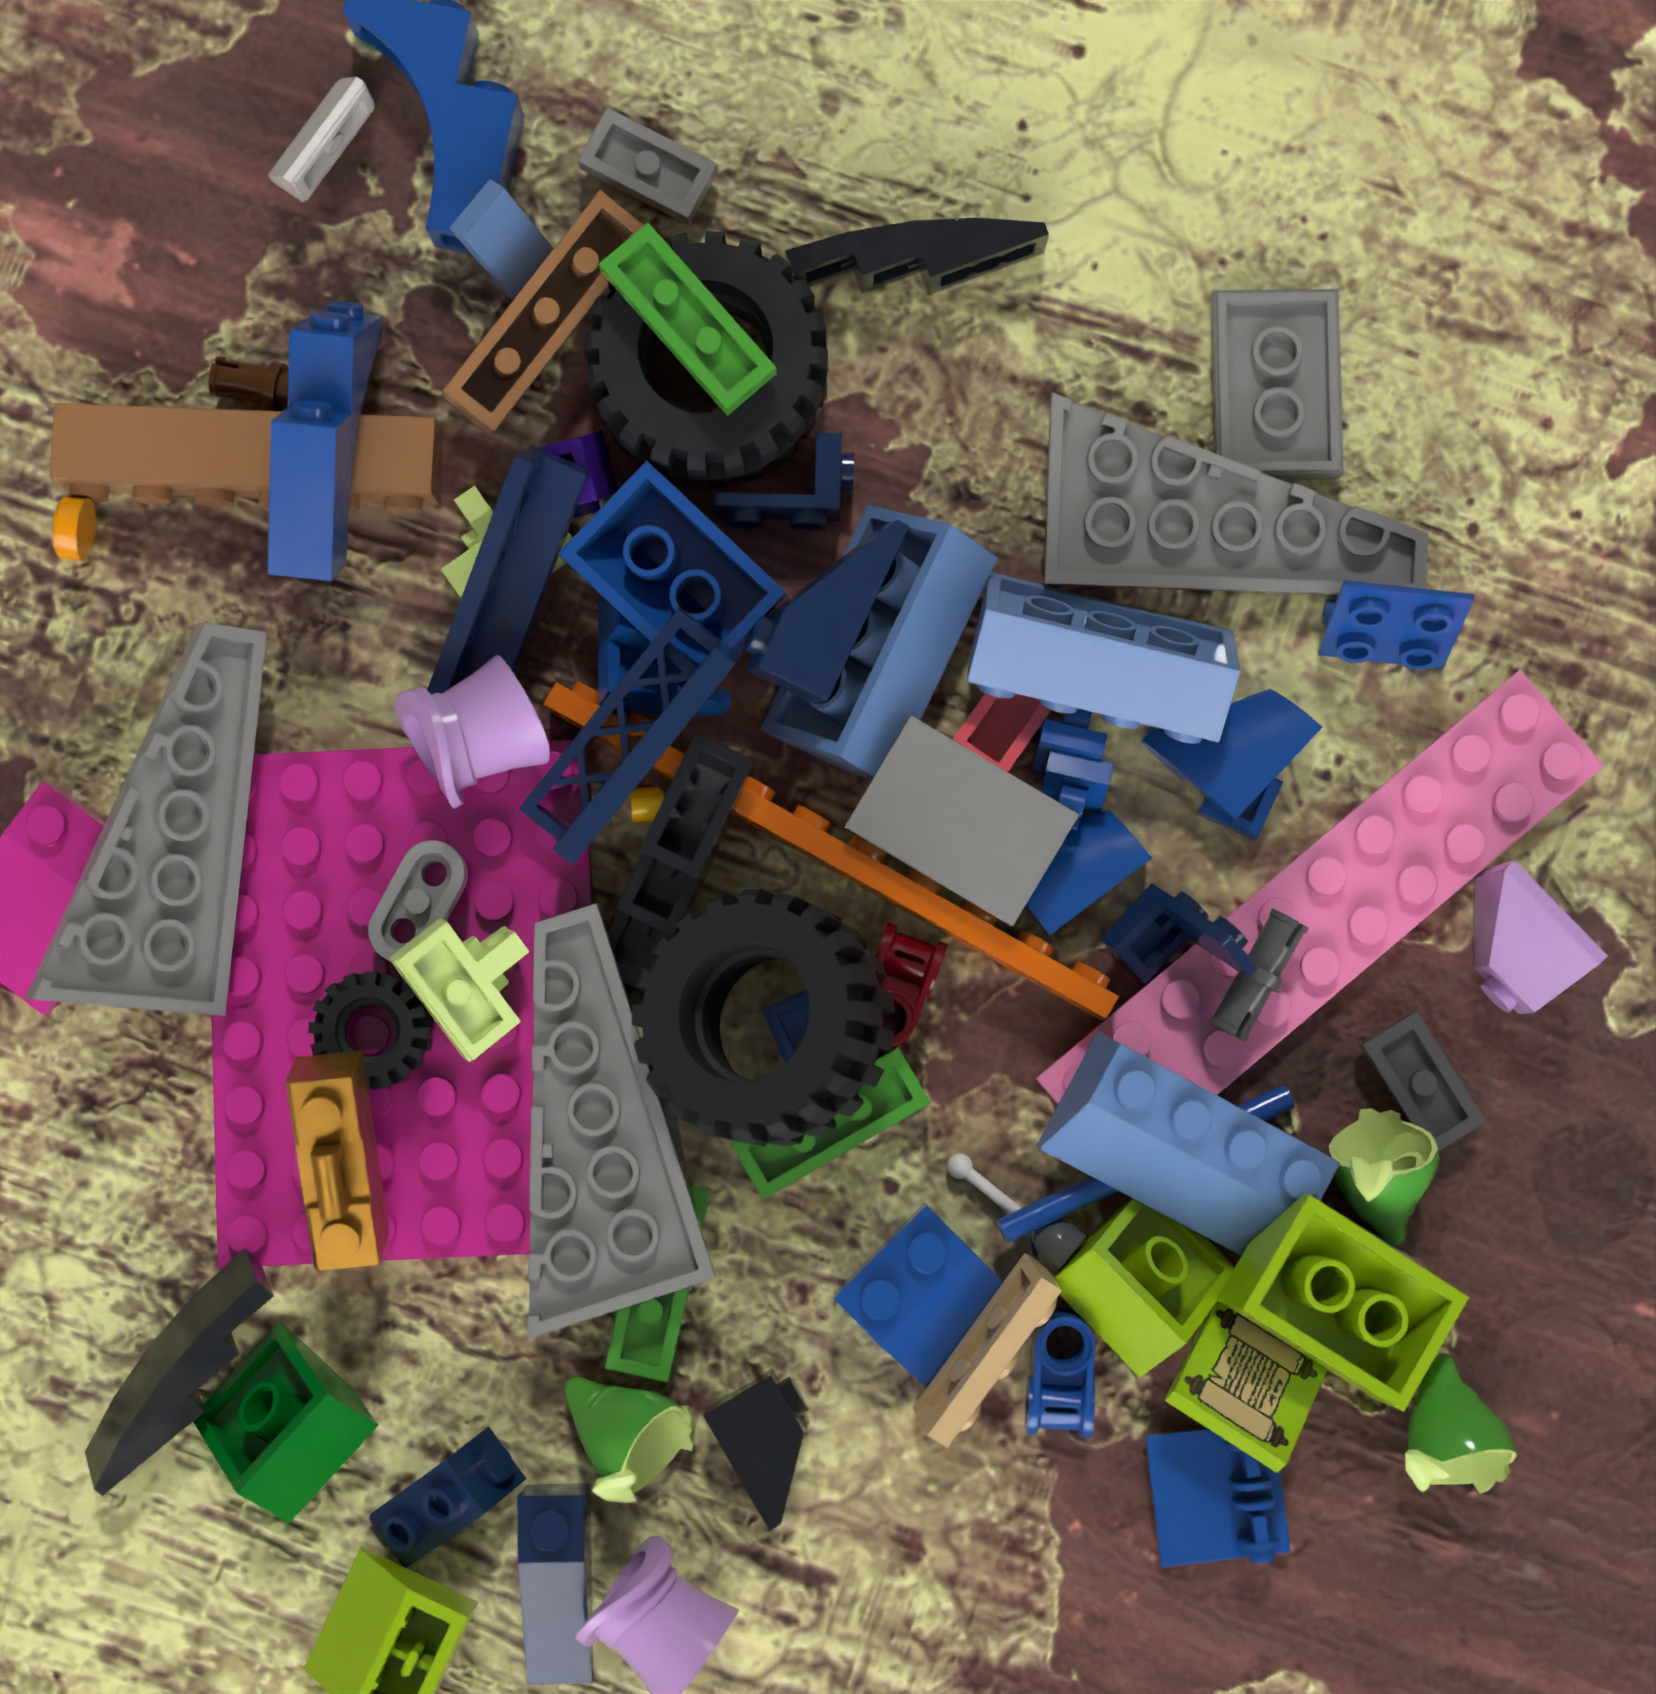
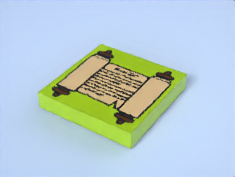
(1246, 1386)

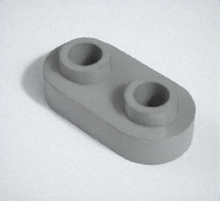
(413, 899)

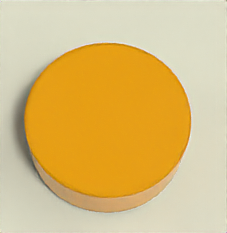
(74, 528)

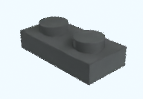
(1422, 1080)

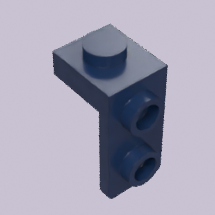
(805, 512)
(1161, 924)
(447, 1498)

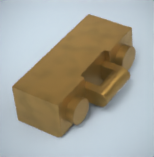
(337, 1160)

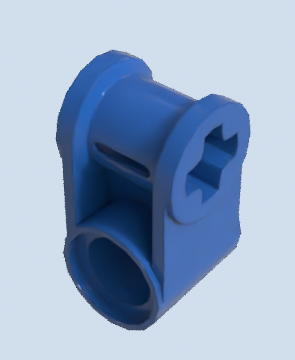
(1061, 1388)

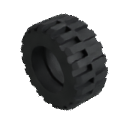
(714, 444)
(686, 1005)

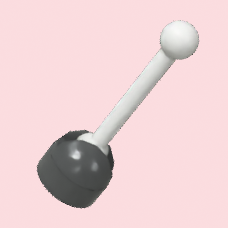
(1050, 1244)

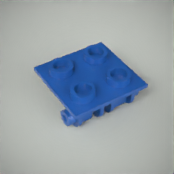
(1393, 624)
(1213, 1500)

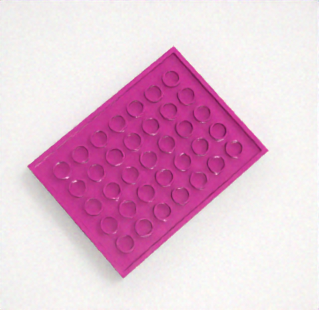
(312, 871)

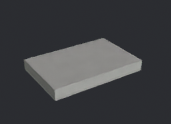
(1278, 381)
(961, 821)

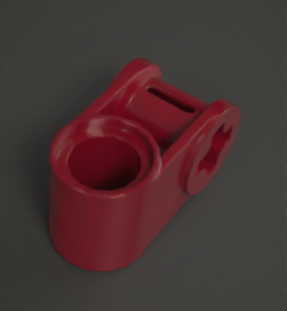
(905, 979)

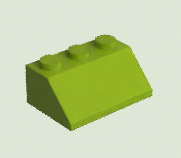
(1344, 1300)

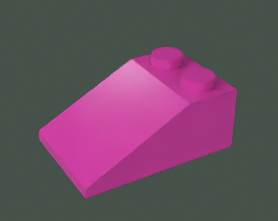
(39, 870)

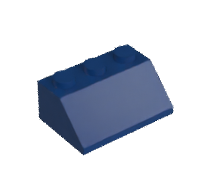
(661, 554)

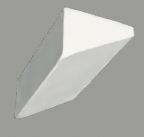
(323, 138)

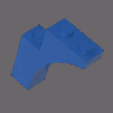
(471, 126)
(317, 440)

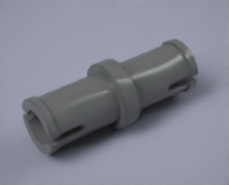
(1270, 955)

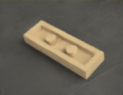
(987, 1350)

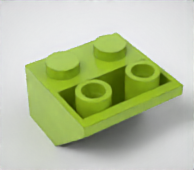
(388, 1631)

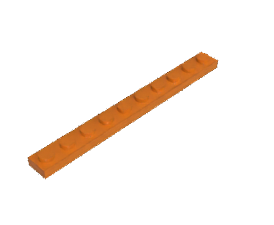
(863, 865)

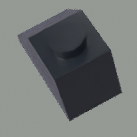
(762, 1439)

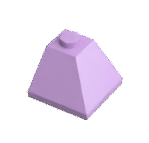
(1525, 941)

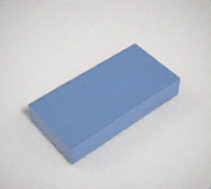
(501, 238)

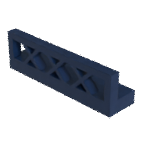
(512, 565)
(639, 761)

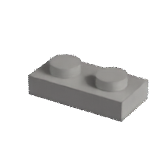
(648, 166)

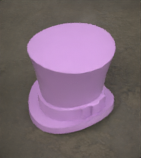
(473, 728)
(658, 1620)

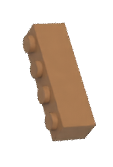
(540, 316)

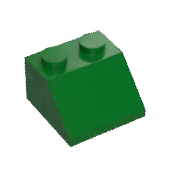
(283, 1424)

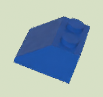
(919, 1293)

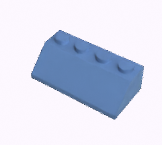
(897, 650)
(1103, 659)
(1180, 1147)

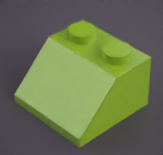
(1143, 1283)

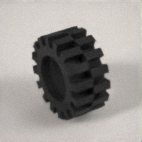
(399, 1000)

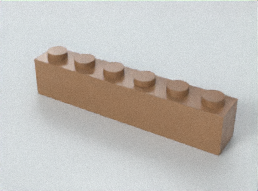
(228, 456)

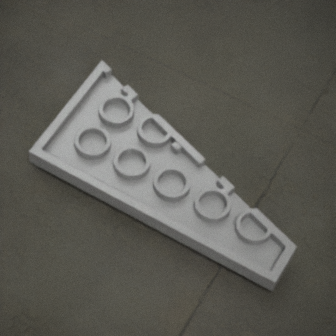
(1182, 518)
(164, 877)
(604, 1169)

